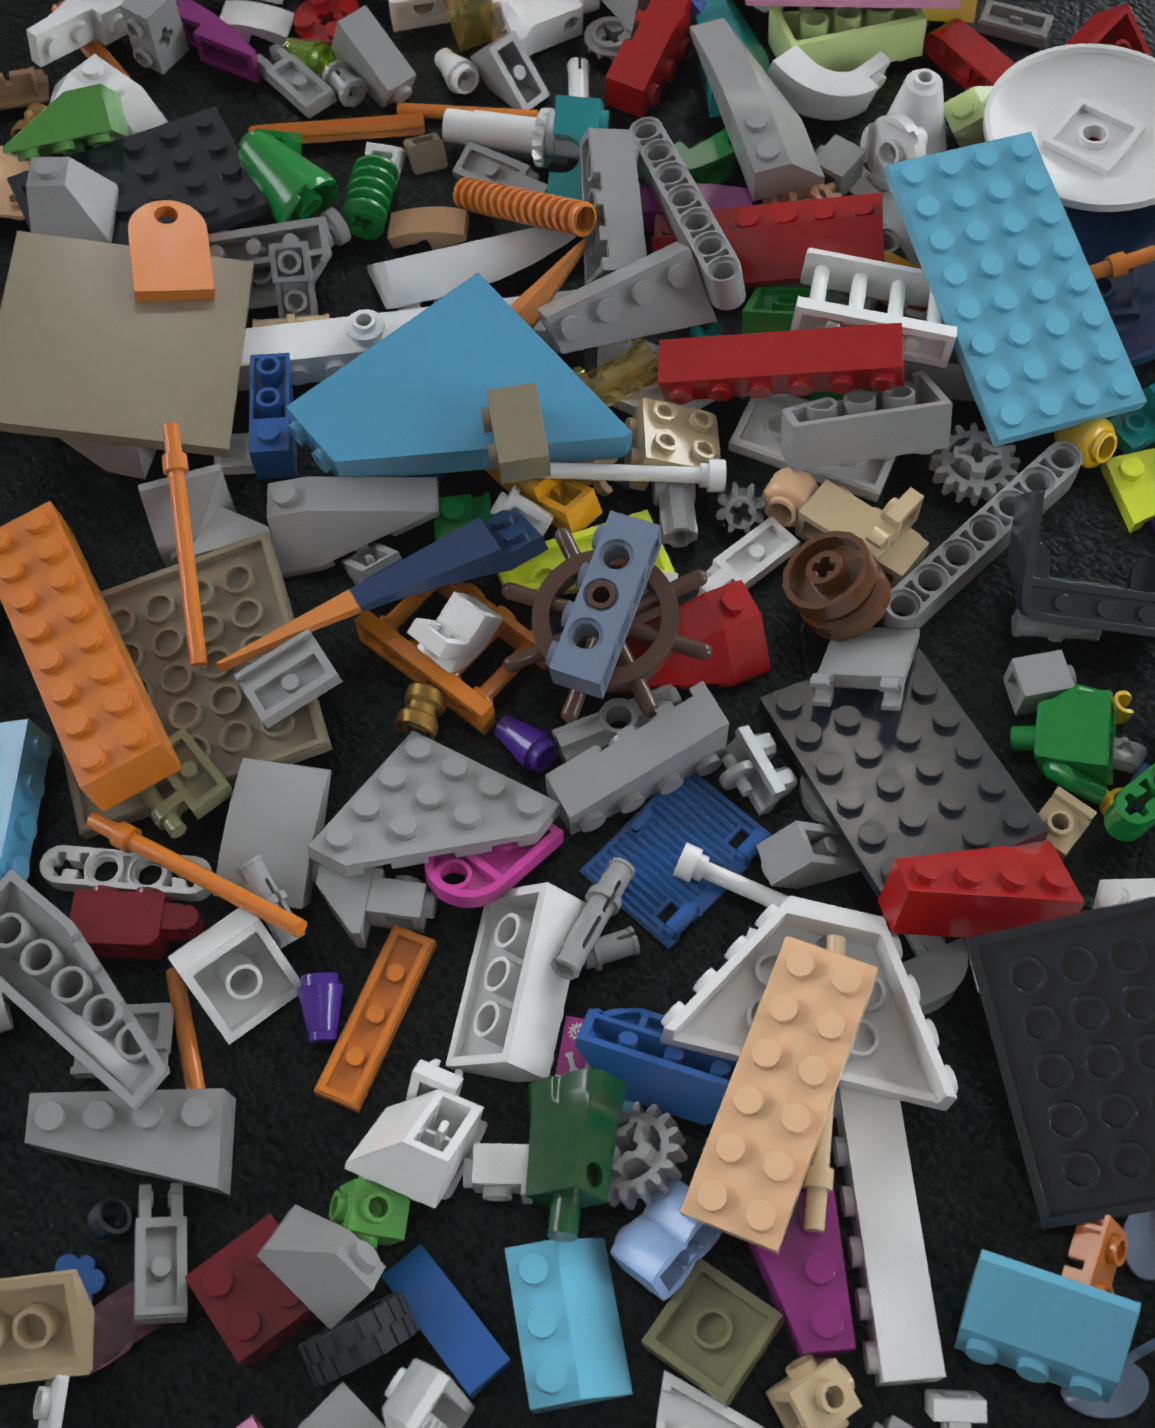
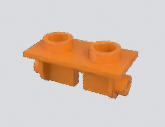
(1102, 1248)

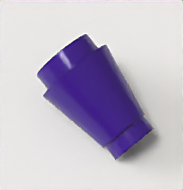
(528, 744)
(321, 1004)

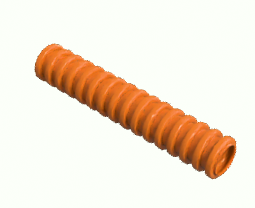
(525, 206)

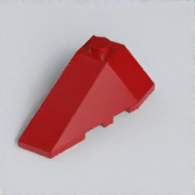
(730, 625)

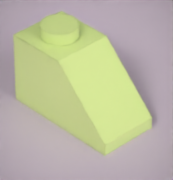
(966, 115)

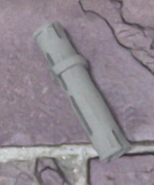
(602, 902)

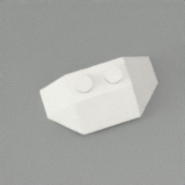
(137, 105)

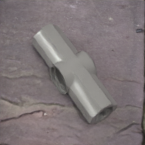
(676, 512)
(596, 728)

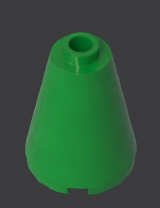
(288, 180)

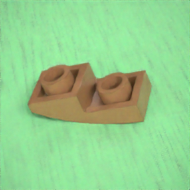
(435, 224)

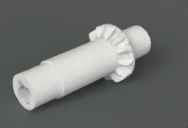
(509, 133)

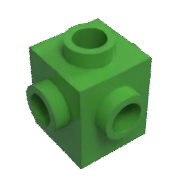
(370, 1212)

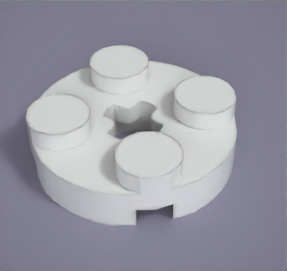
(893, 131)

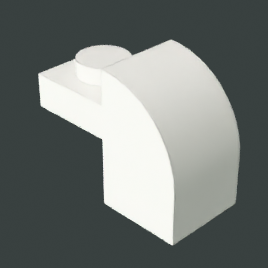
(457, 633)

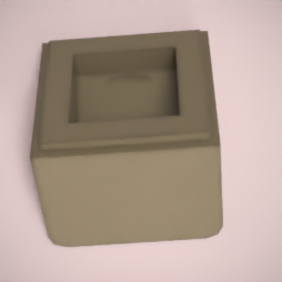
(425, 153)

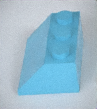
(567, 1323)
(1046, 1327)

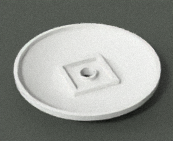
(1079, 95)

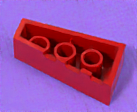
(977, 890)

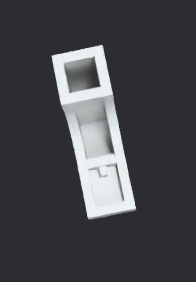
(825, 92)

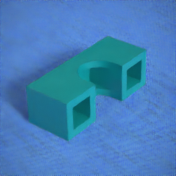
(571, 121)

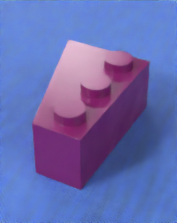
(810, 1284)

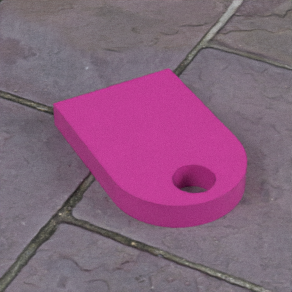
(488, 873)

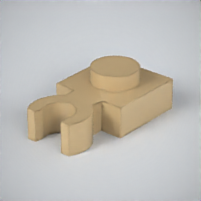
(897, 519)

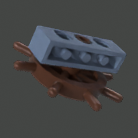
(604, 610)

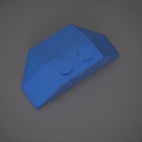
(671, 1077)

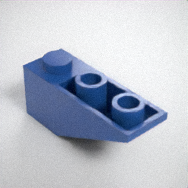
(270, 441)

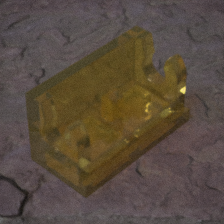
(624, 374)

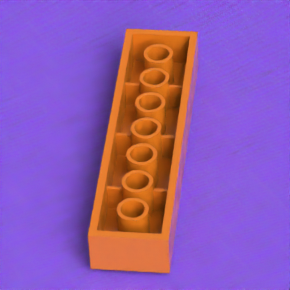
(80, 661)

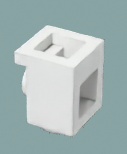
(497, 1171)

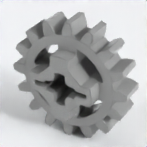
(973, 465)
(637, 1162)

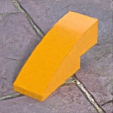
(569, 500)

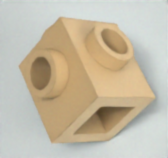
(814, 1394)

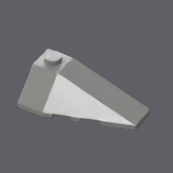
(331, 516)

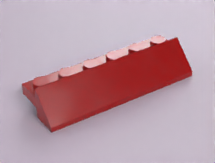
(776, 236)

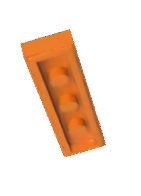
(375, 1018)

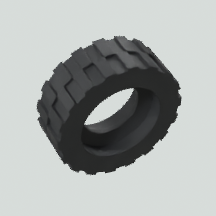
(358, 1338)

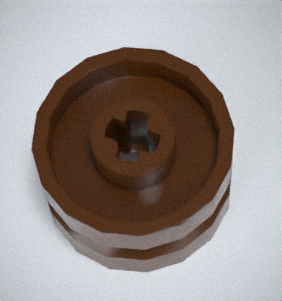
(837, 585)

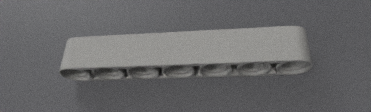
(689, 214)
(1050, 472)

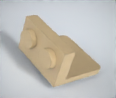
(671, 436)

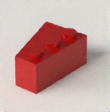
(650, 57)

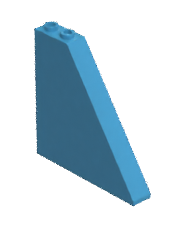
(420, 392)

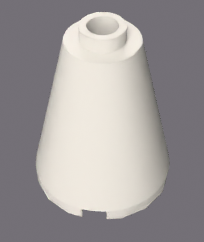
(923, 103)

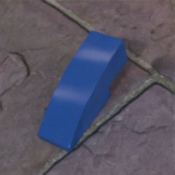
(447, 1321)

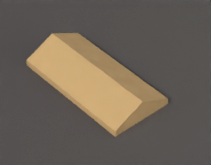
(45, 1327)

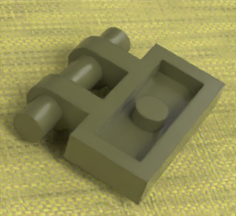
(196, 786)

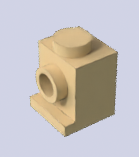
(1065, 820)

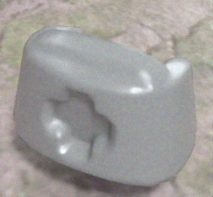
(1128, 755)

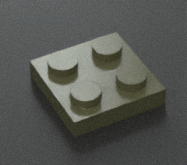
(713, 1332)

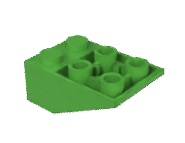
(71, 123)

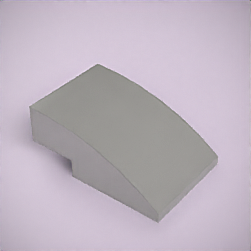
(275, 815)

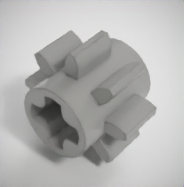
(736, 498)

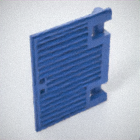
(691, 815)

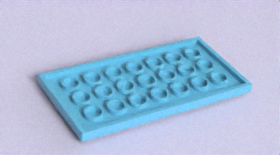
(1015, 288)

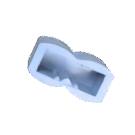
(662, 1243)

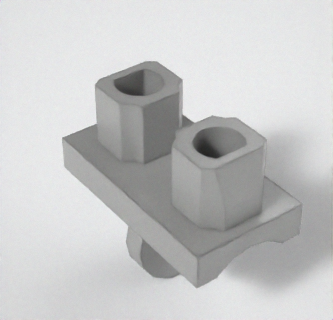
(751, 771)

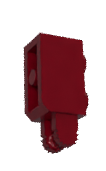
(133, 922)

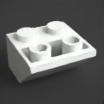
(418, 1145)

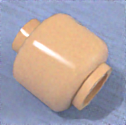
(787, 495)

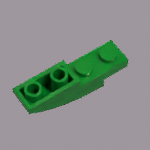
(708, 160)

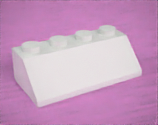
(511, 992)

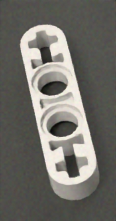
(126, 877)

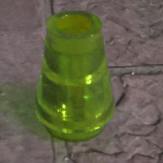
(313, 53)

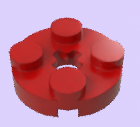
(313, 13)

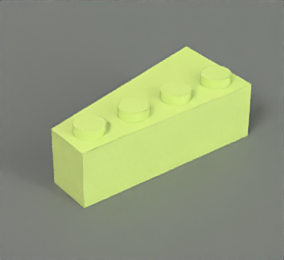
(848, 36)

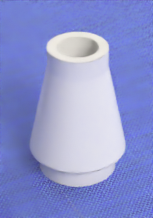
(457, 71)

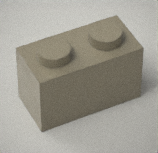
(518, 433)

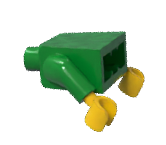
(1077, 740)

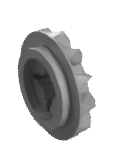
(604, 27)

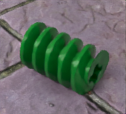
(369, 196)

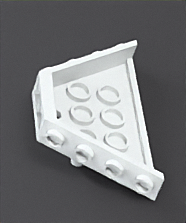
(894, 1044)

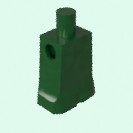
(572, 1144)

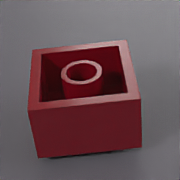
(247, 1299)

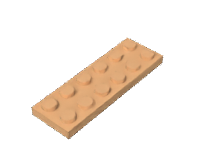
(780, 1094)

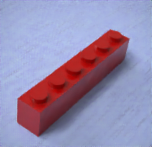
(782, 363)

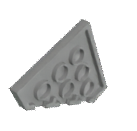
(428, 806)

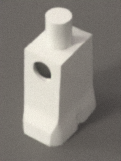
(540, 22)

